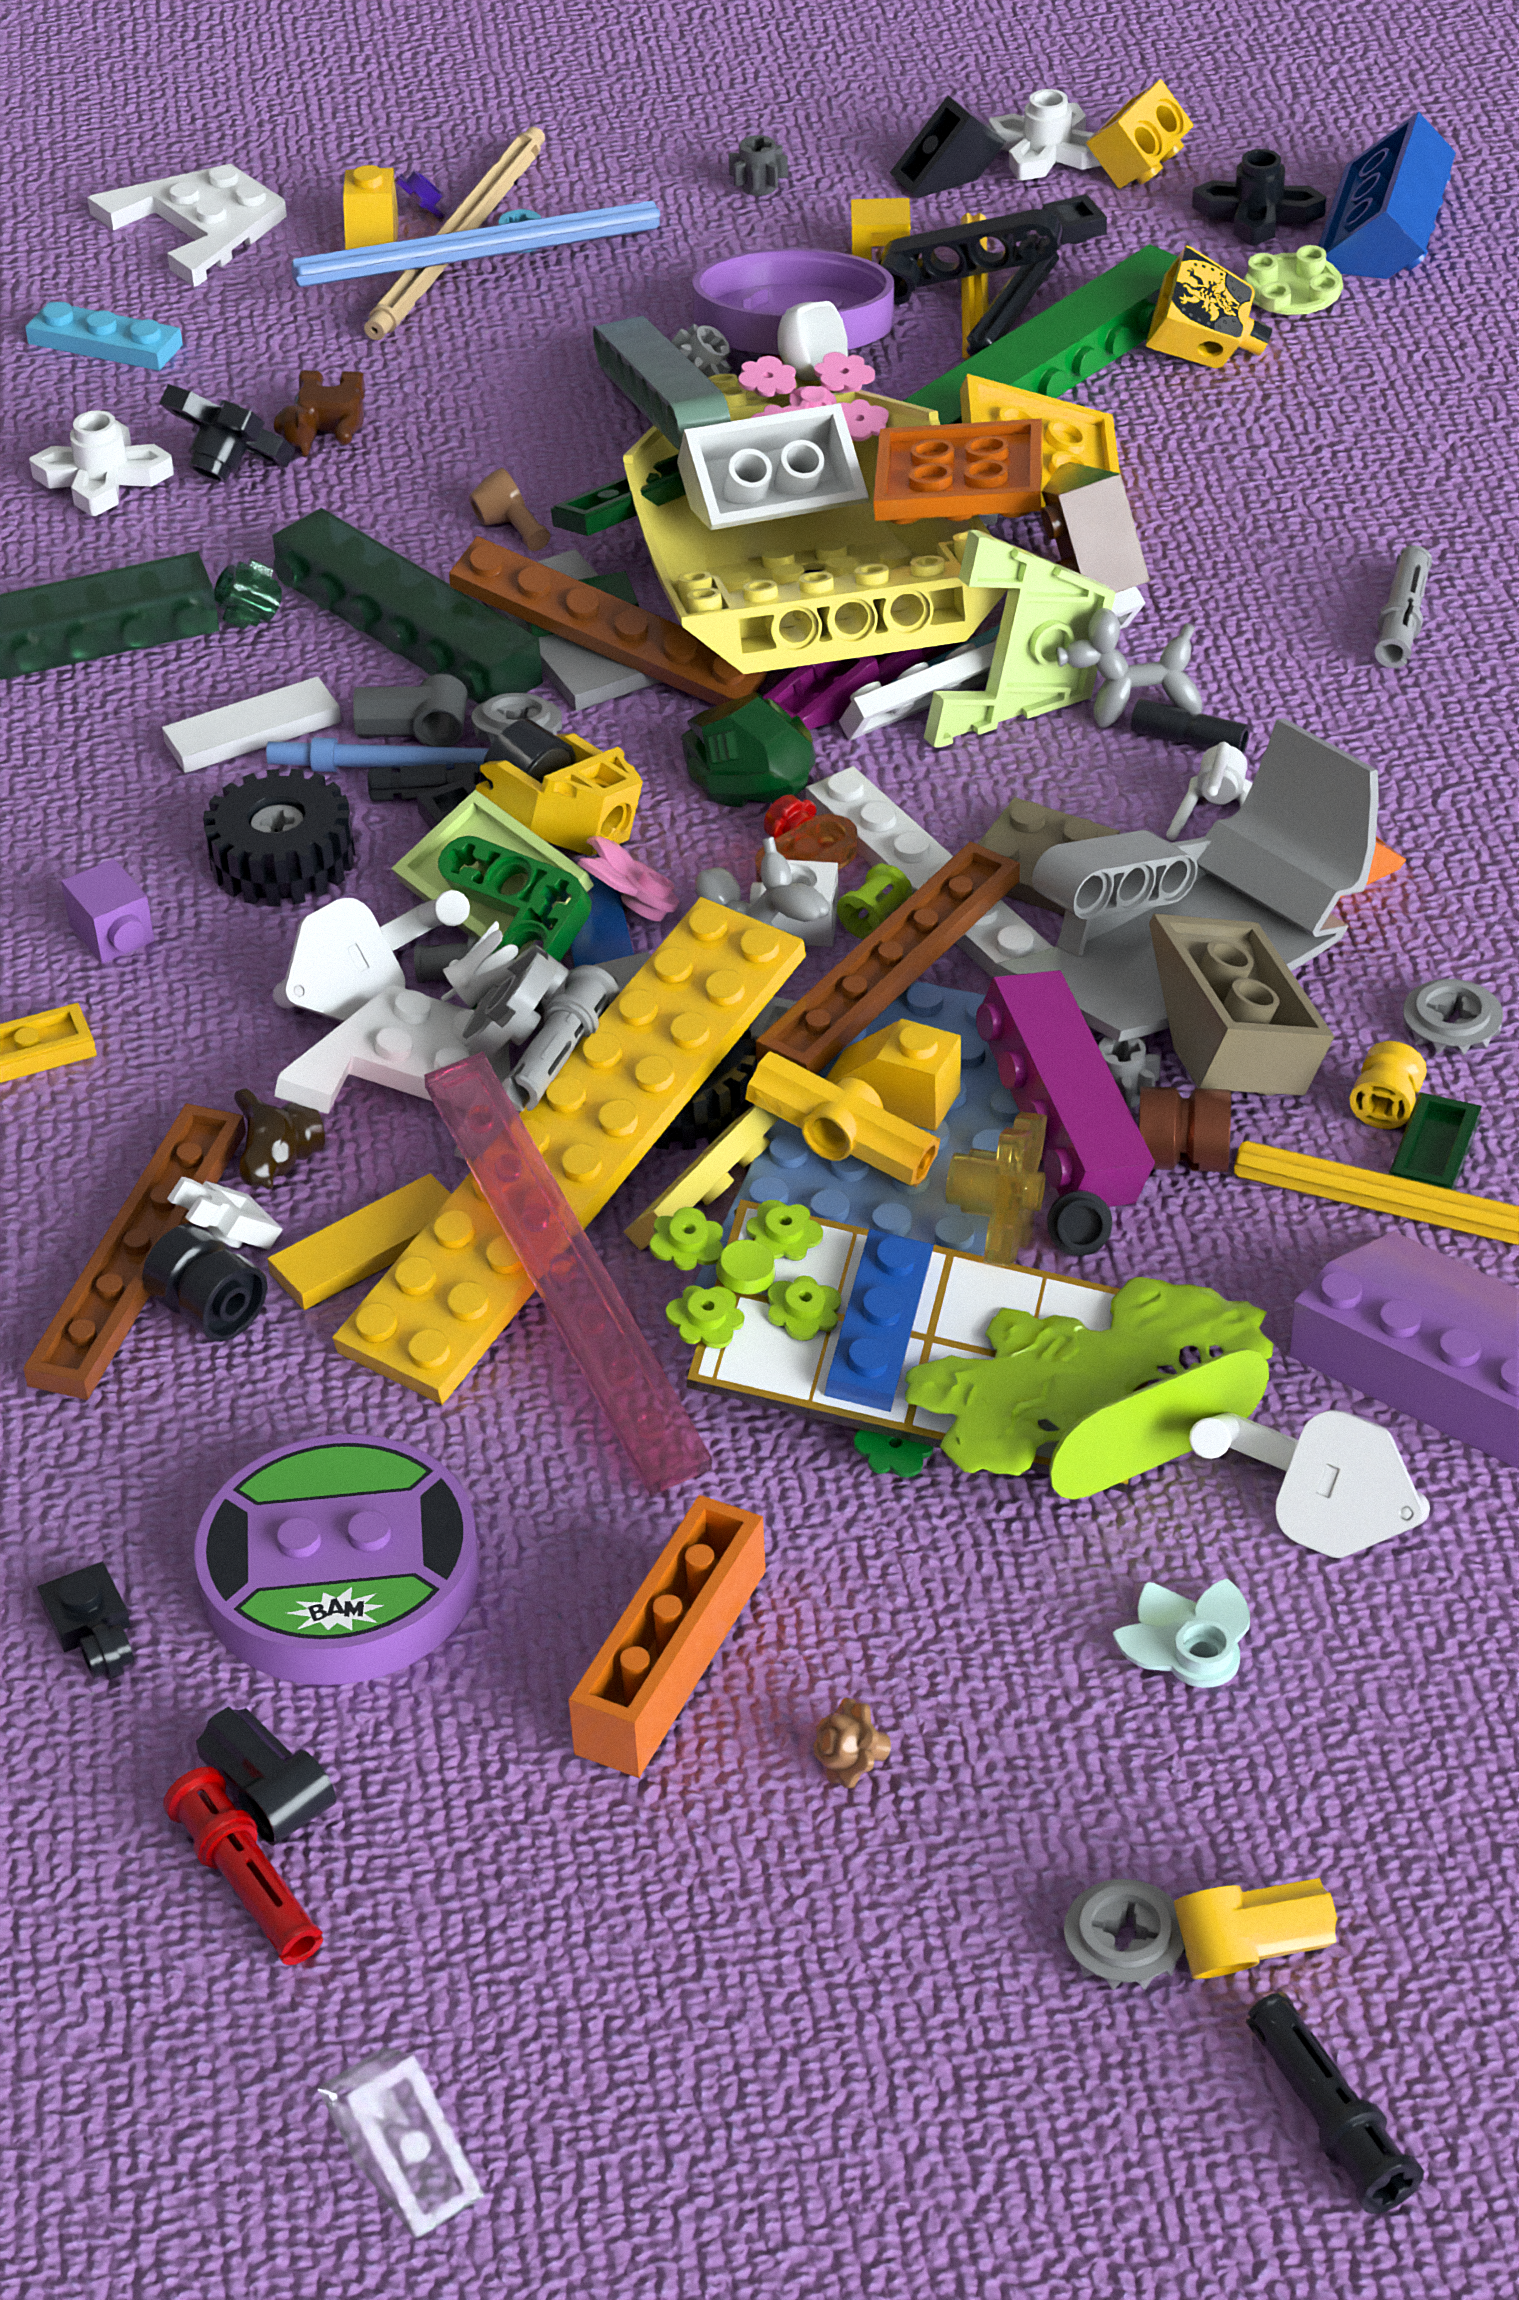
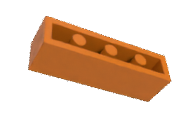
(667, 1636)

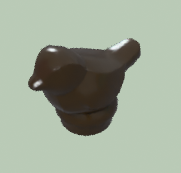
(276, 1138)

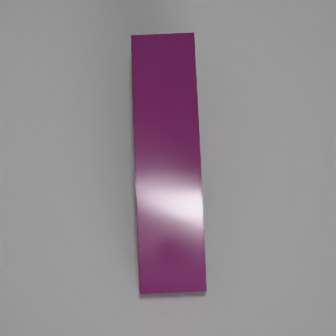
(823, 690)

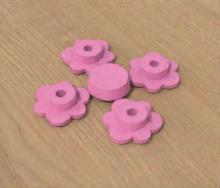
(837, 373)

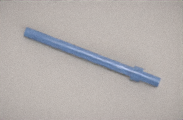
(327, 755)

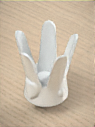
(478, 971)

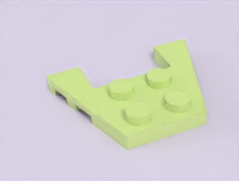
(1042, 611)

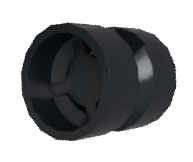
(204, 1282)

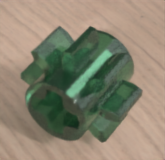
(247, 593)

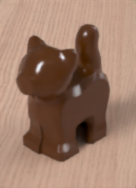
(323, 409)

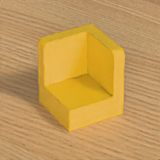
(877, 223)

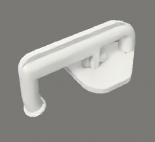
(349, 959)
(1340, 1482)

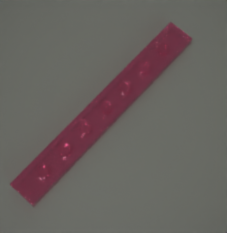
(568, 1275)

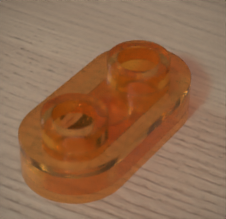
(817, 839)

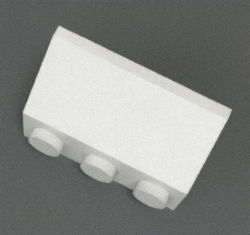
(770, 467)

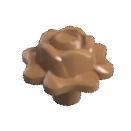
(849, 1743)

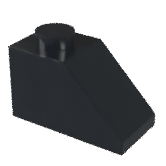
(947, 151)

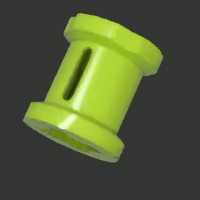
(874, 900)

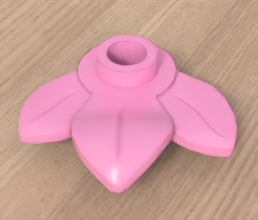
(641, 886)

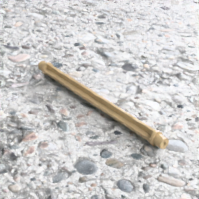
(467, 216)

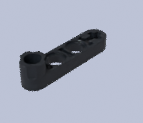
(909, 271)

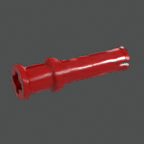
(227, 1842)

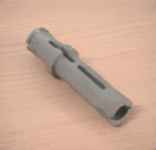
(1401, 617)

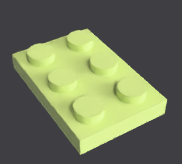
(487, 821)

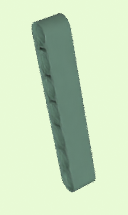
(658, 377)

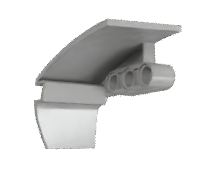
(1275, 862)

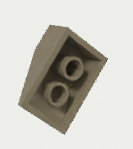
(1236, 1007)

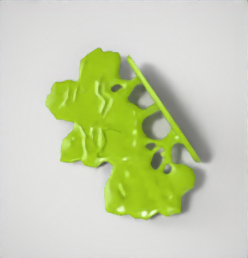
(1087, 1385)

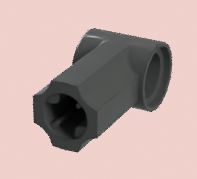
(427, 711)

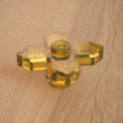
(1003, 1186)

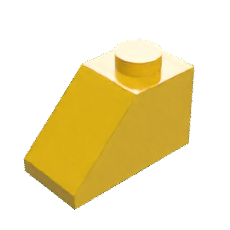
(370, 207)
(909, 1068)

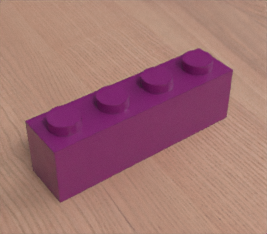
(1059, 1072)

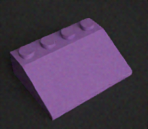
(1418, 1339)

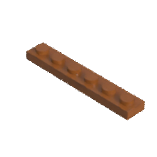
(598, 622)
(890, 958)
(111, 1286)

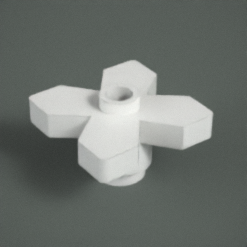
(1045, 135)
(100, 462)

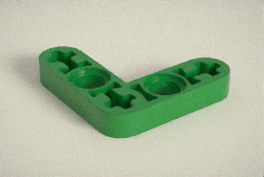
(529, 905)

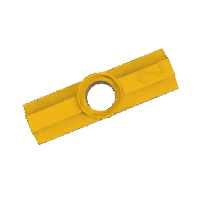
(842, 1119)

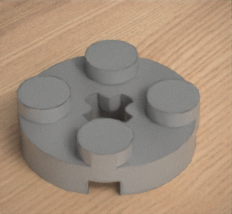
(508, 1010)

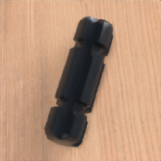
(416, 779)

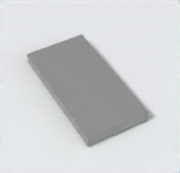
(576, 671)

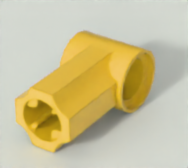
(1236, 1929)

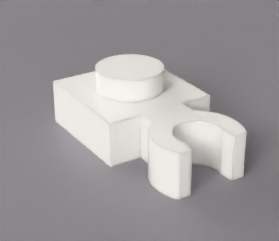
(226, 1213)

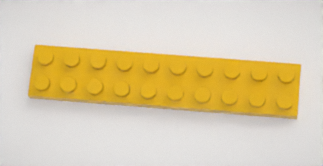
(592, 1126)

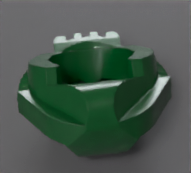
(748, 751)

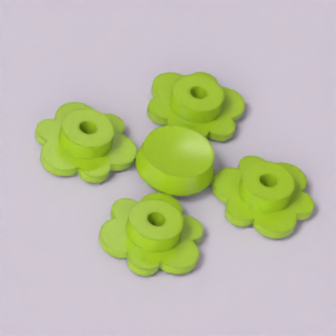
(745, 1269)

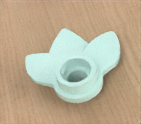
(1179, 1632)

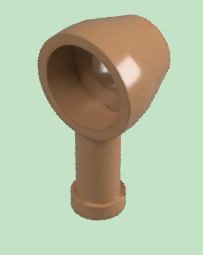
(500, 501)

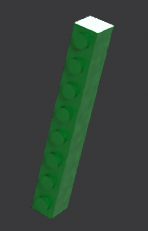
(1064, 340)

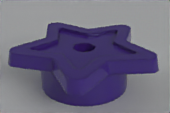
(422, 191)

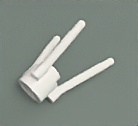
(1219, 781)

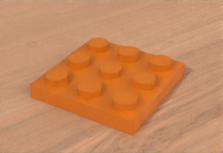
(959, 471)

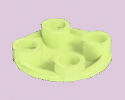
(1294, 281)

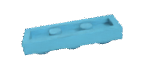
(104, 335)

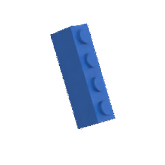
(1388, 202)

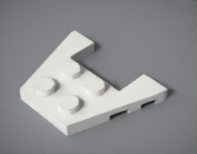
(210, 205)
(385, 1042)

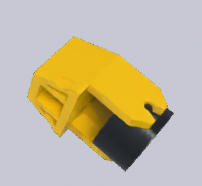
(561, 786)

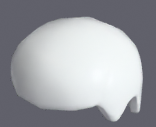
(808, 334)

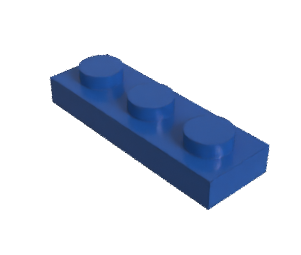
(879, 1320)

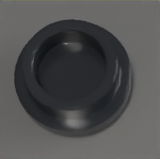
(1079, 1223)

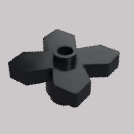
(1258, 198)
(223, 434)

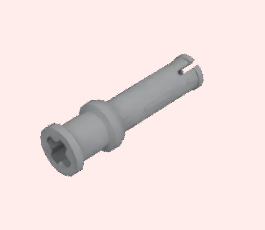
(566, 1022)

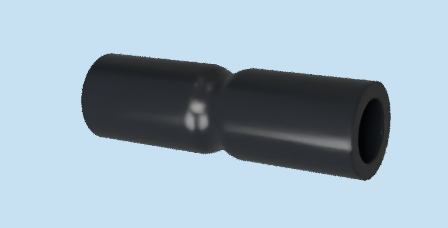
(1183, 726)

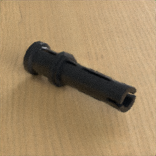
(1350, 2127)

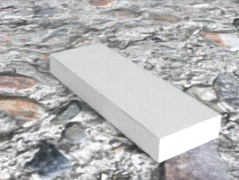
(251, 724)

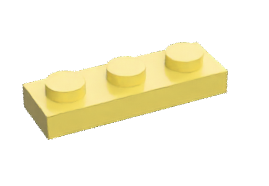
(708, 1173)

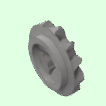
(501, 711)
(1436, 1000)
(1098, 1917)

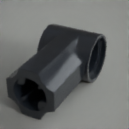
(270, 1782)

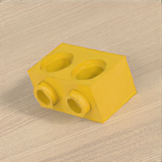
(1141, 135)

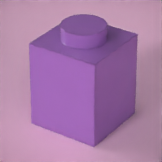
(108, 910)

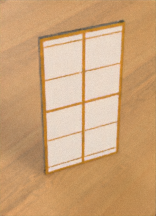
(953, 1314)

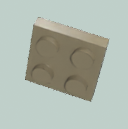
(1027, 832)

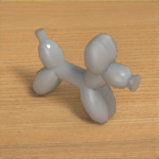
(1120, 677)
(781, 895)

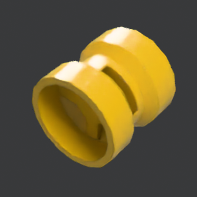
(1388, 1085)

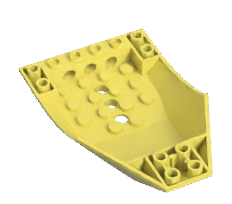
(748, 585)

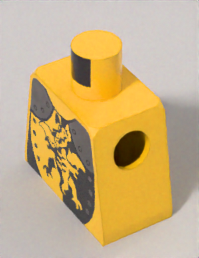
(1204, 313)

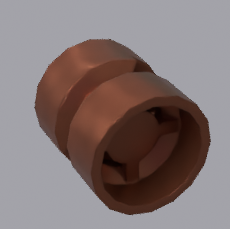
(1186, 1128)

